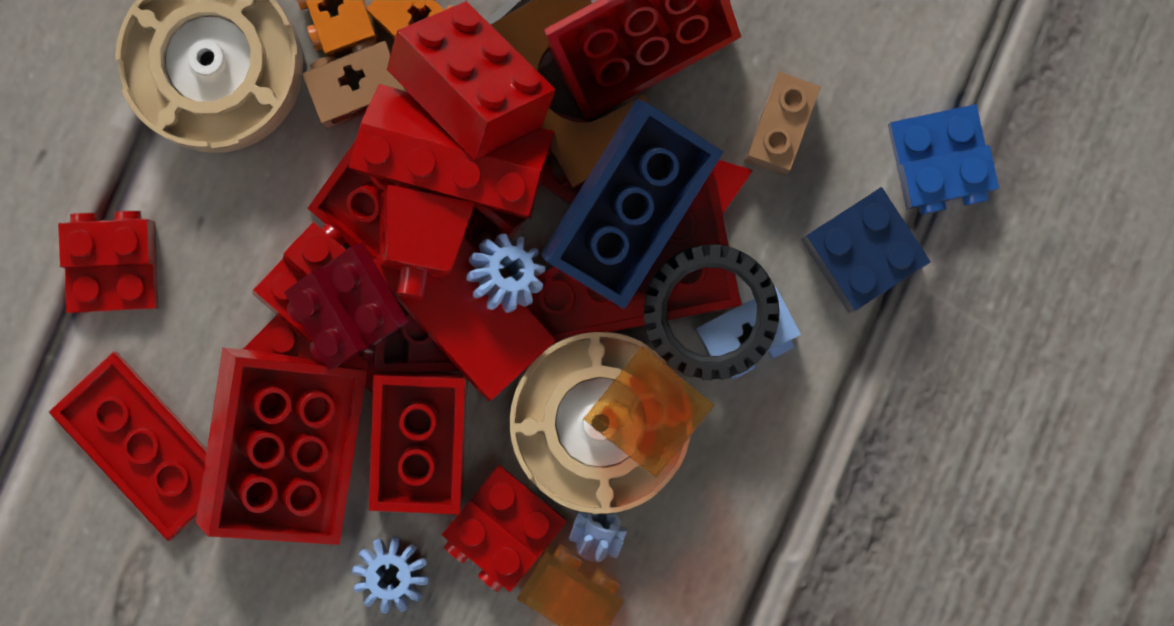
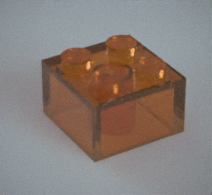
(648, 412)
(569, 592)

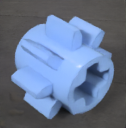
(597, 535)

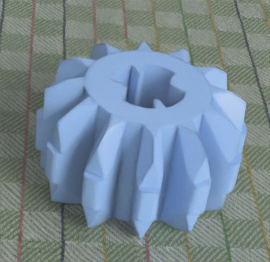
(497, 257)
(375, 575)

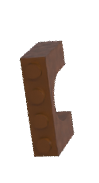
(575, 144)

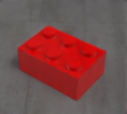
(470, 79)
(418, 442)

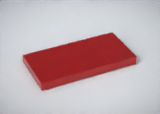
(481, 342)
(136, 443)

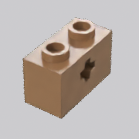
(326, 80)
(782, 123)

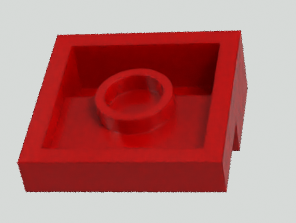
(306, 254)
(109, 262)
(502, 530)

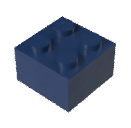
(865, 250)

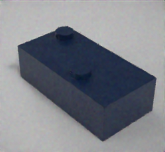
(631, 203)

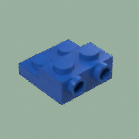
(943, 159)

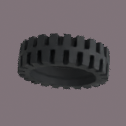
(692, 363)

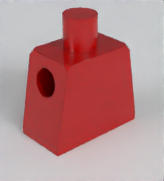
(420, 236)

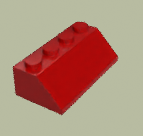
(410, 148)

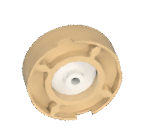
(215, 106)
(564, 451)

